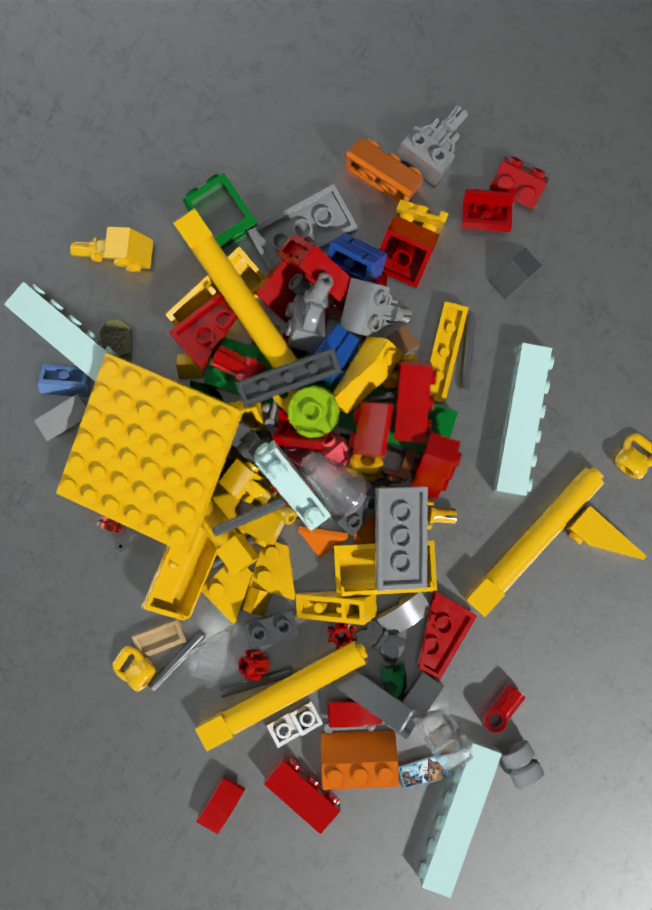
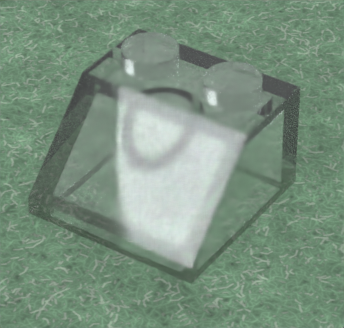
(210, 656)
(443, 739)

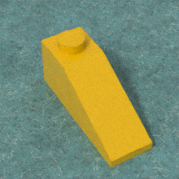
(366, 372)
(594, 530)
(334, 608)

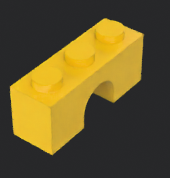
(264, 529)

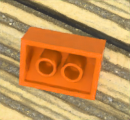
(383, 171)
(359, 759)

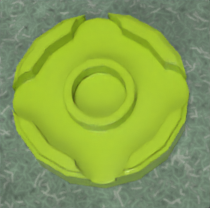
(313, 411)

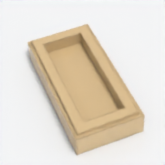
(160, 638)

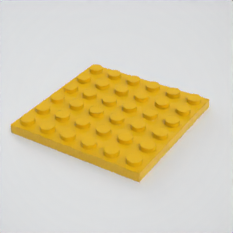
(149, 452)

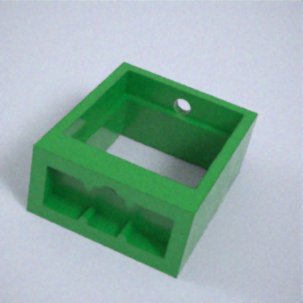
(238, 230)

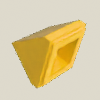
(187, 368)
(256, 601)

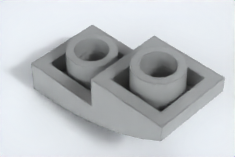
(62, 417)
(405, 614)

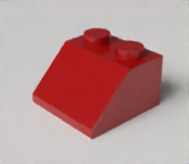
(407, 250)
(372, 429)

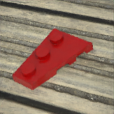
(204, 330)
(443, 634)

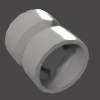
(523, 767)

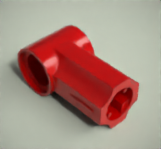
(236, 365)
(504, 706)

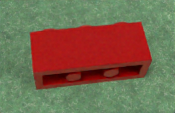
(414, 401)
(437, 464)
(303, 794)

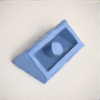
(63, 380)

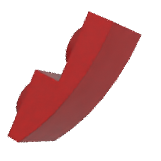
(349, 714)
(220, 805)

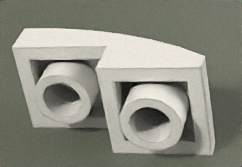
(294, 724)

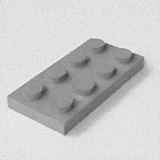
(317, 218)
(401, 537)

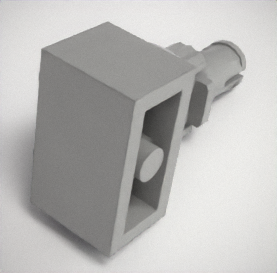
(431, 148)
(370, 307)
(307, 316)

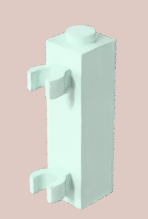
(291, 484)

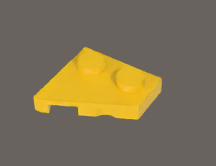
(421, 216)
(274, 571)
(228, 591)

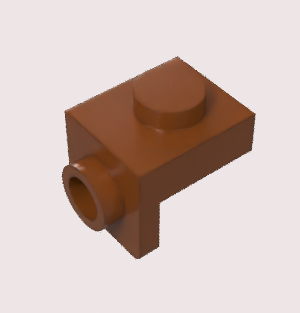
(408, 464)

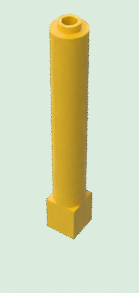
(234, 289)
(231, 546)
(491, 588)
(280, 695)

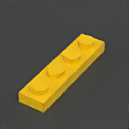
(446, 347)

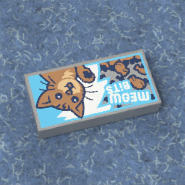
(421, 772)

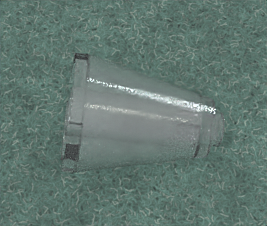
(335, 484)

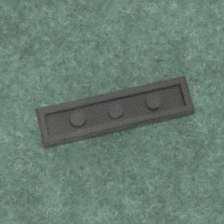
(289, 377)
(374, 699)

